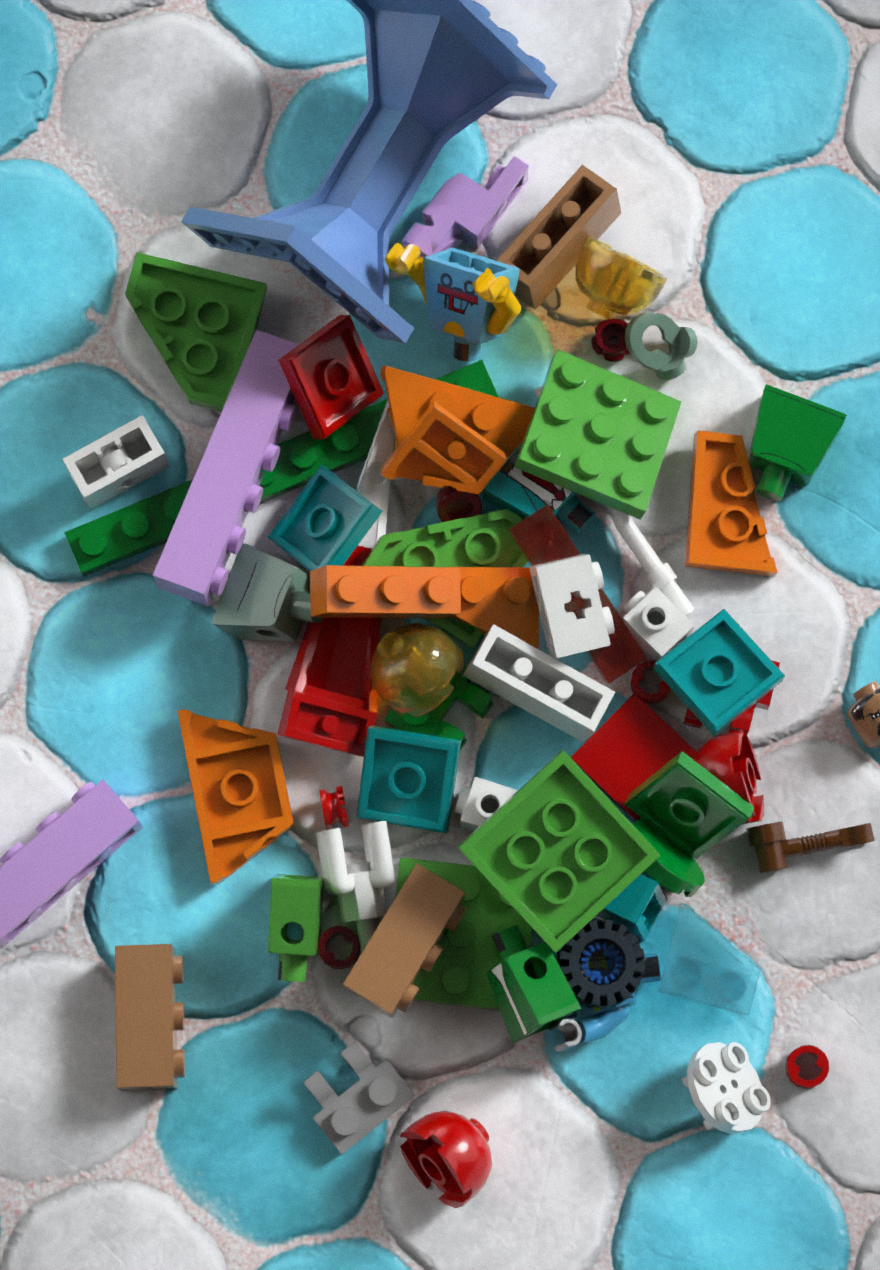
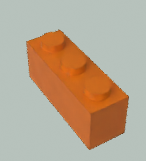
(385, 592)

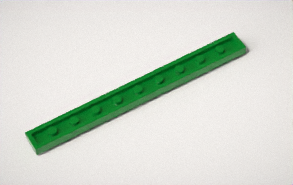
(152, 519)

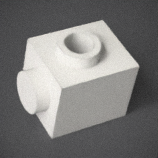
(656, 623)
(481, 801)

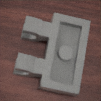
(363, 1105)

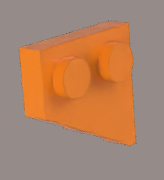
(444, 453)
(500, 598)

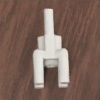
(359, 884)

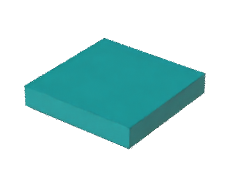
(324, 522)
(719, 672)
(408, 779)

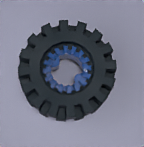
(613, 942)

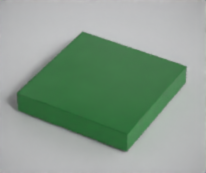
(689, 805)

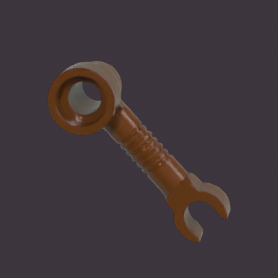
(774, 848)

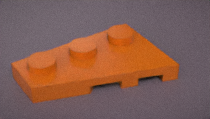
(723, 509)

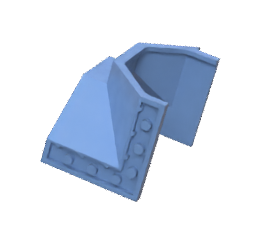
(428, 79)

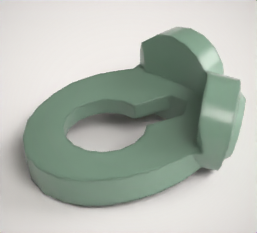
(680, 340)

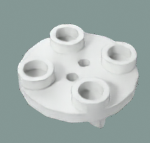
(726, 1088)

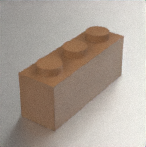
(558, 233)
(406, 941)
(148, 1017)

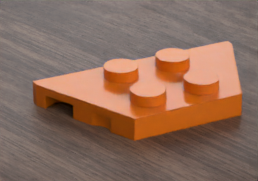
(492, 417)
(235, 790)

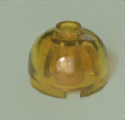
(615, 280)
(415, 668)

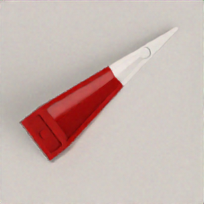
(330, 682)

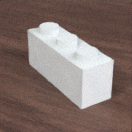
(539, 683)

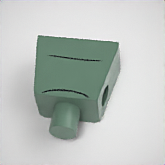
(264, 598)

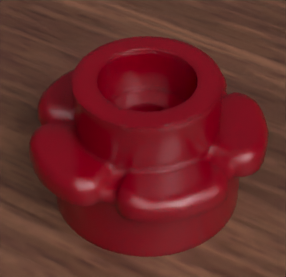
(601, 343)

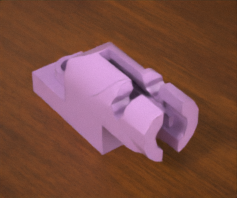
(467, 209)

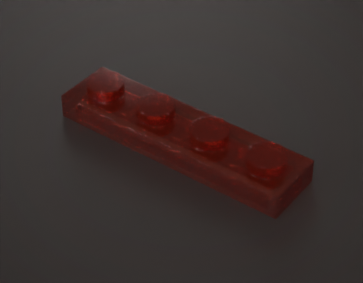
(544, 541)

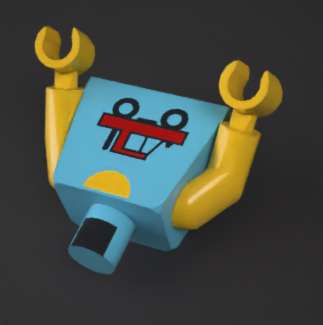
(463, 294)

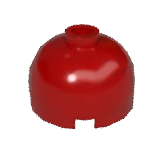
(735, 764)
(449, 1153)

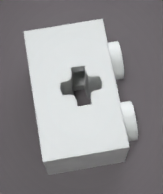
(116, 462)
(562, 629)

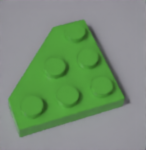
(196, 322)
(453, 543)

